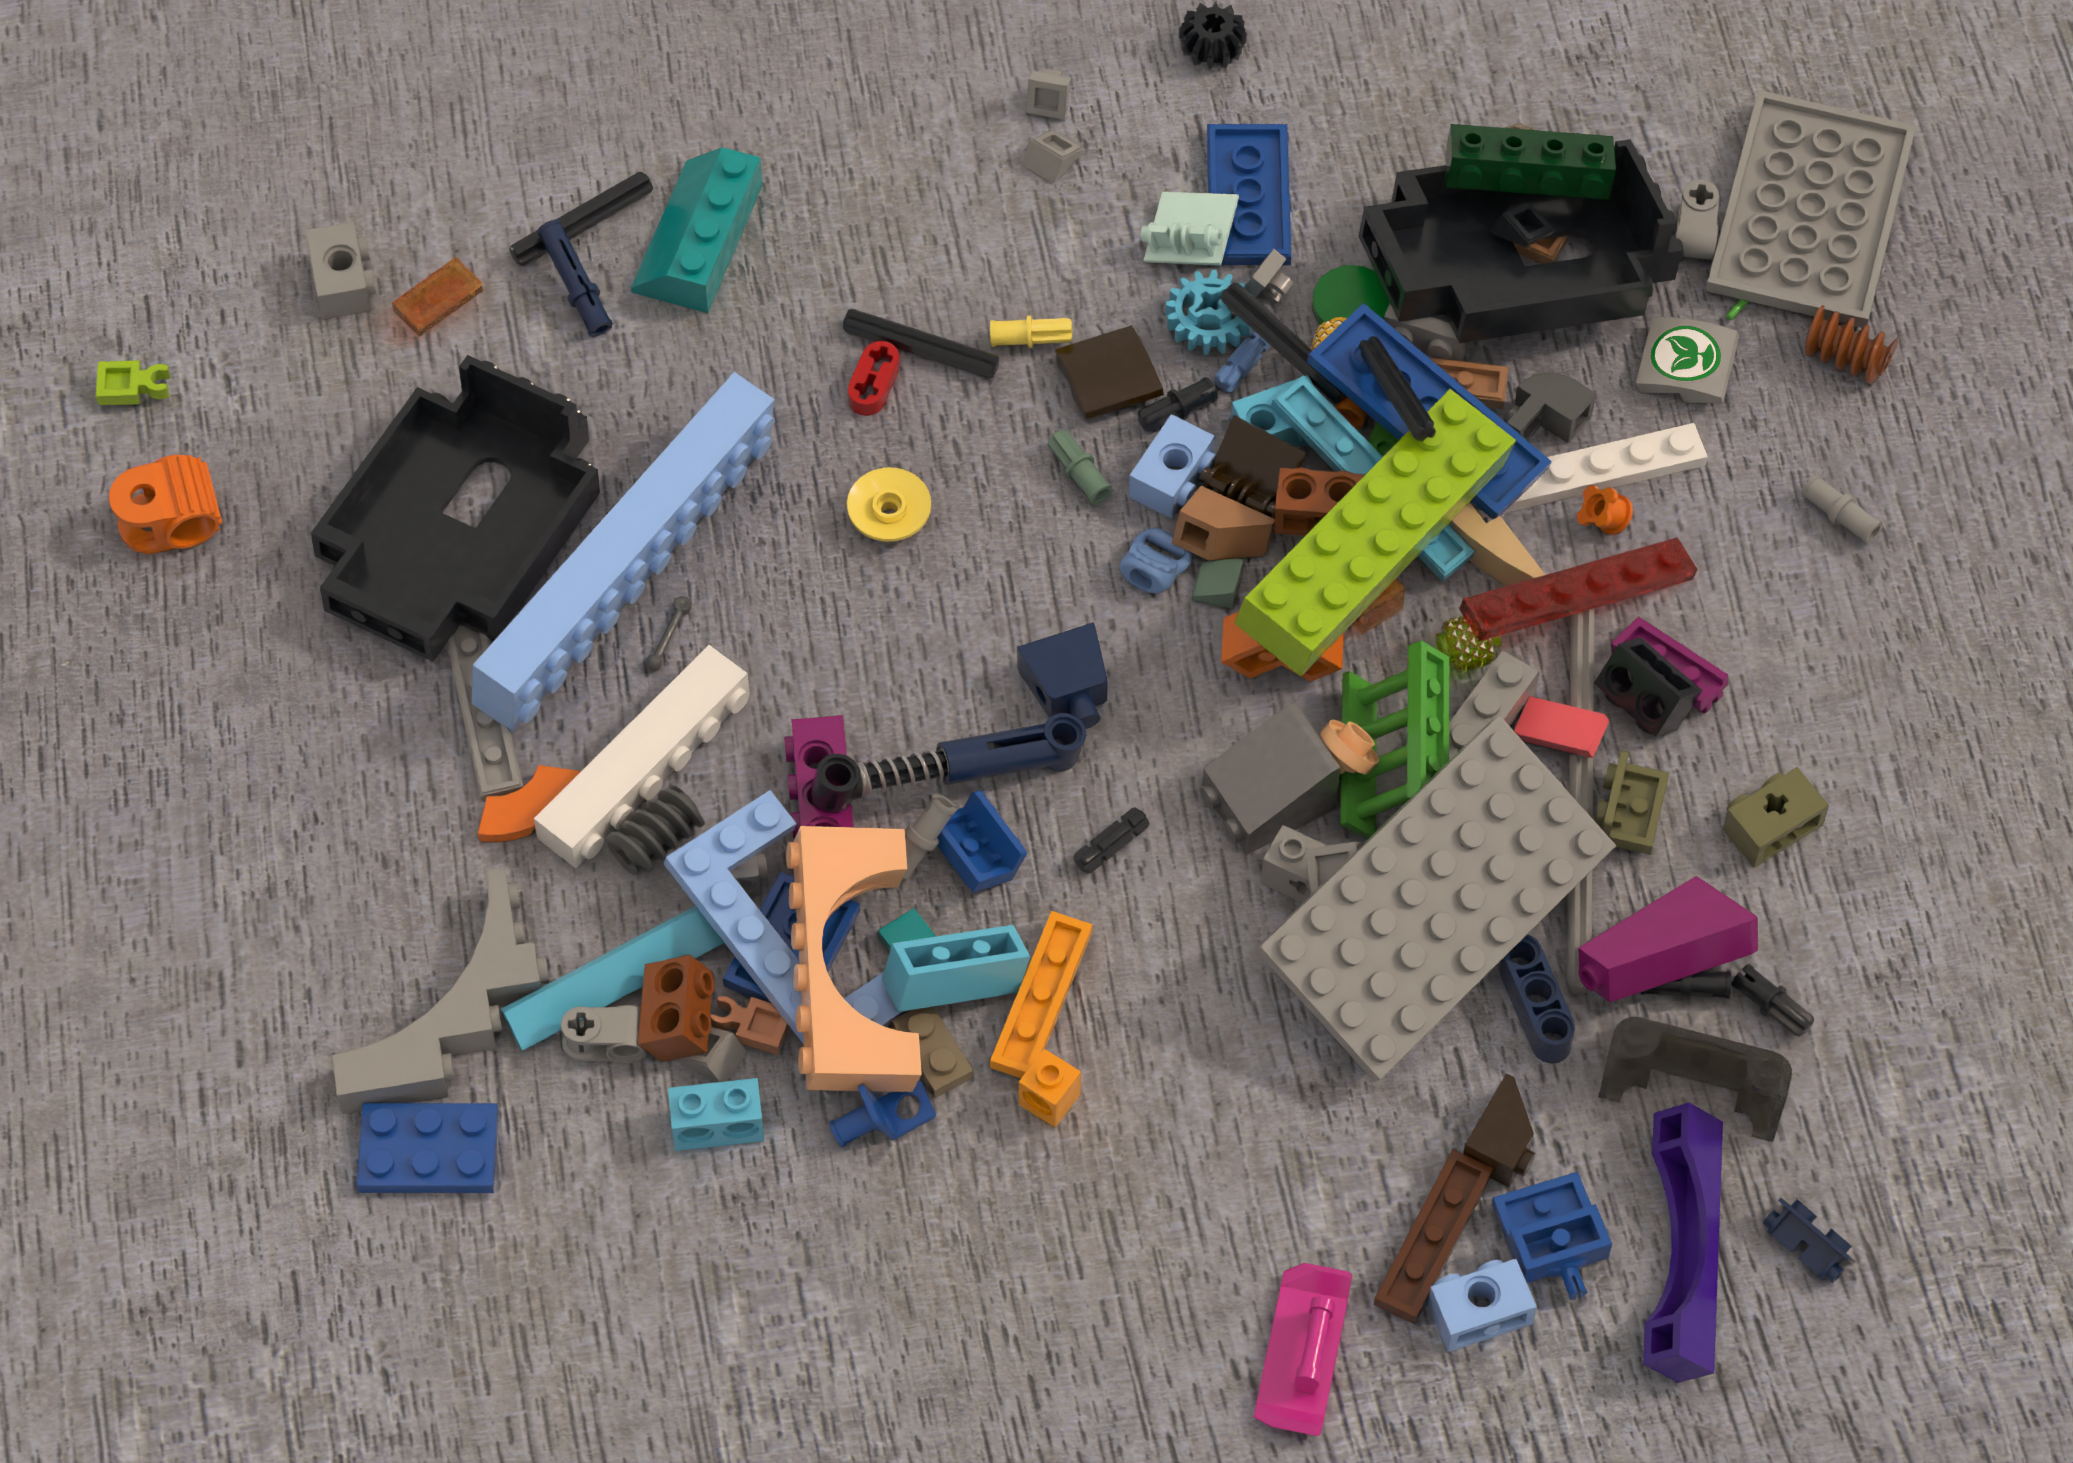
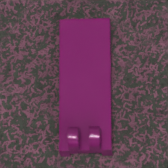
(1696, 668)

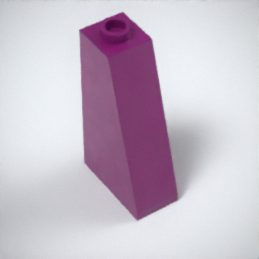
(1667, 941)

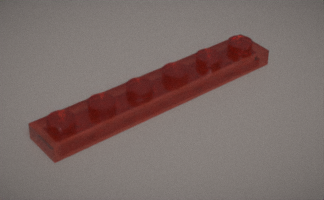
(1577, 589)

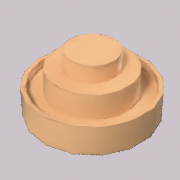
(1350, 747)

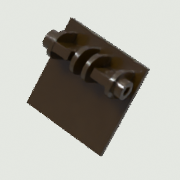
(1250, 466)

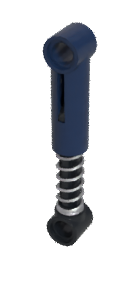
(953, 761)

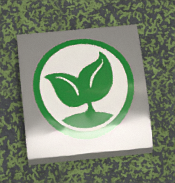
(1687, 359)

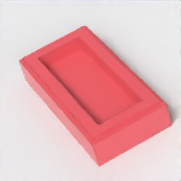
(1561, 727)

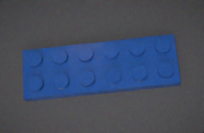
(1342, 365)

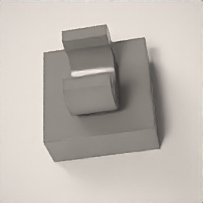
(1048, 94)
(1268, 280)

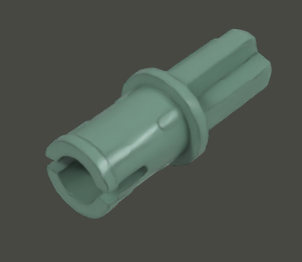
(1079, 467)

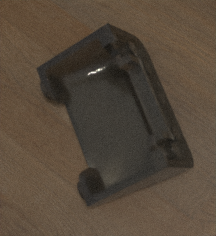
(1649, 1045)

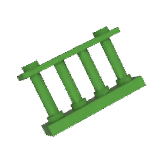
(1426, 734)

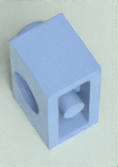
(1174, 446)
(1466, 1324)

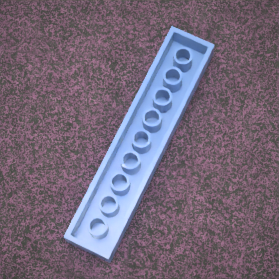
(623, 553)

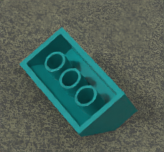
(700, 229)

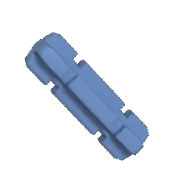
(1241, 362)

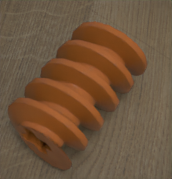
(1848, 346)

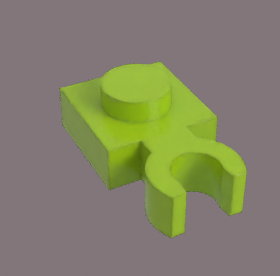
(125, 380)

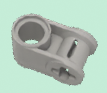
(1698, 219)
(608, 1036)

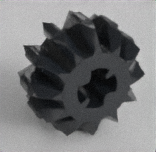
(1212, 35)

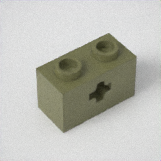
(1774, 816)

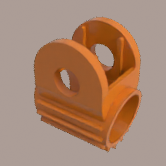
(175, 504)

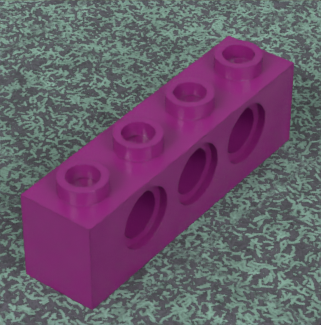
(810, 743)

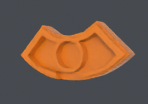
(514, 814)

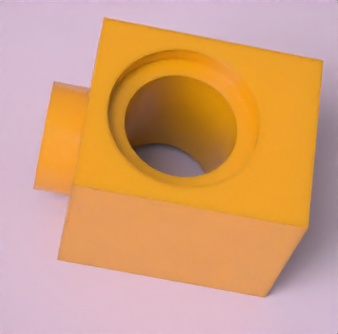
(1049, 1088)

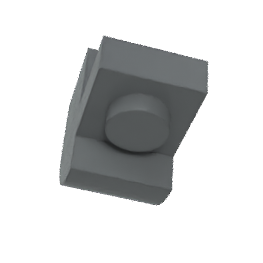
(1553, 403)

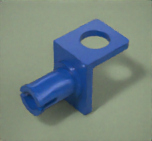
(881, 1115)

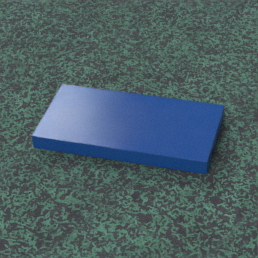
(1255, 166)

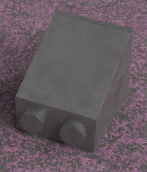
(1272, 780)

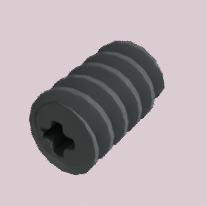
(653, 828)

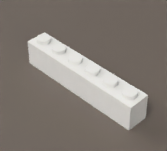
(642, 757)

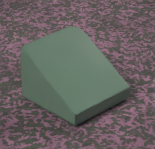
(1219, 582)

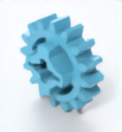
(1208, 317)

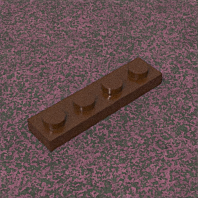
(1433, 1236)

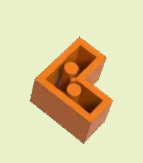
(1252, 659)

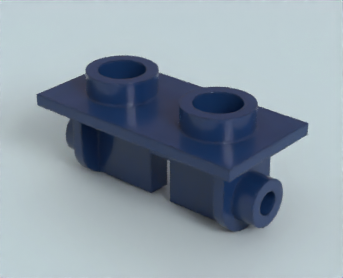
(1796, 1226)

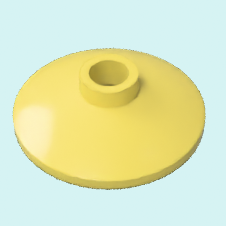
(886, 490)

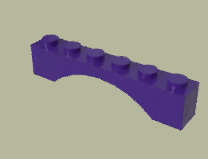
(1683, 1325)

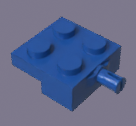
(1553, 1230)

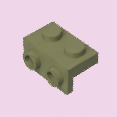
(1633, 804)

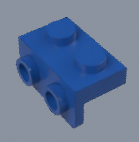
(981, 845)

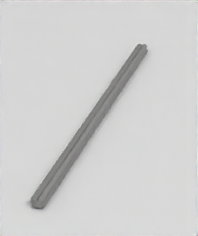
(1581, 788)

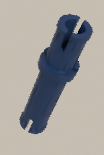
(581, 291)

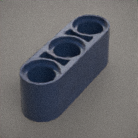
(1536, 1017)

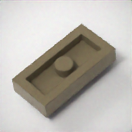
(941, 1058)

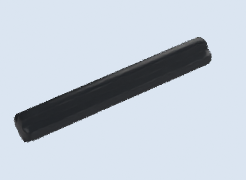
(586, 215)
(1277, 335)
(921, 343)
(1397, 389)

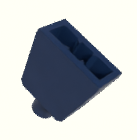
(1066, 673)

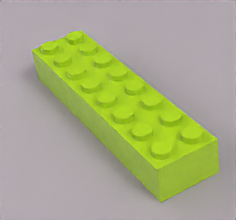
(1373, 534)

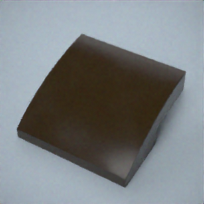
(1109, 372)

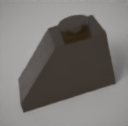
(1503, 1135)

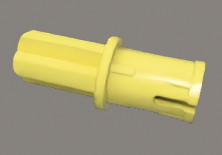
(1030, 331)

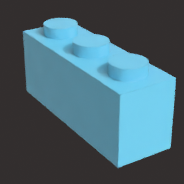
(955, 968)

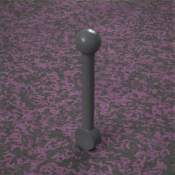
(682, 607)

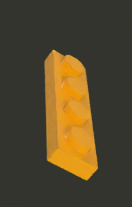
(1041, 994)

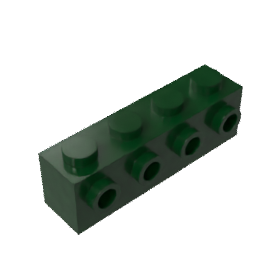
(1530, 161)

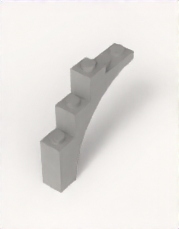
(419, 1058)

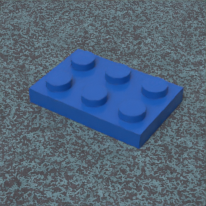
(781, 917)
(428, 1148)

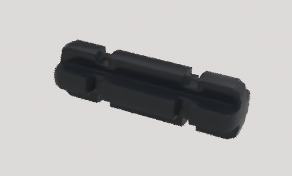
(1111, 840)

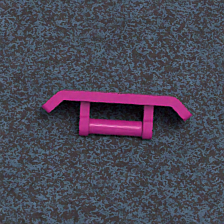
(1303, 1348)

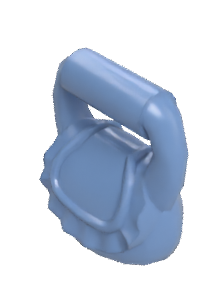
(1149, 568)

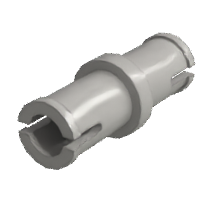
(1842, 509)
(924, 833)

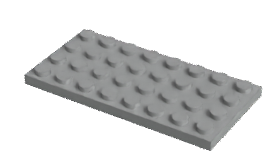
(1435, 898)

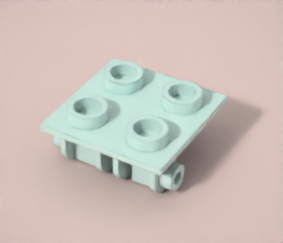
(1190, 228)

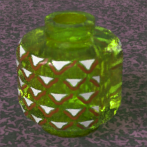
(1463, 647)

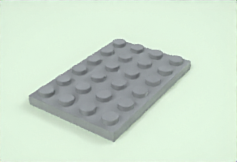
(1811, 208)

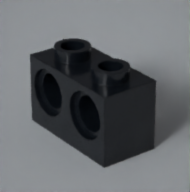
(1652, 679)

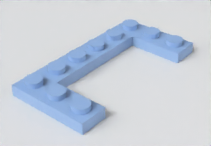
(705, 876)

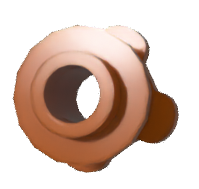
(1605, 509)

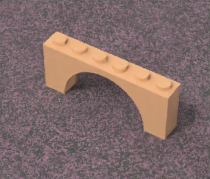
(839, 1042)

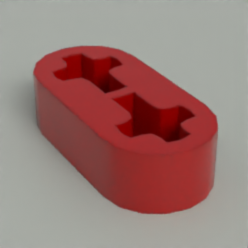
(881, 380)

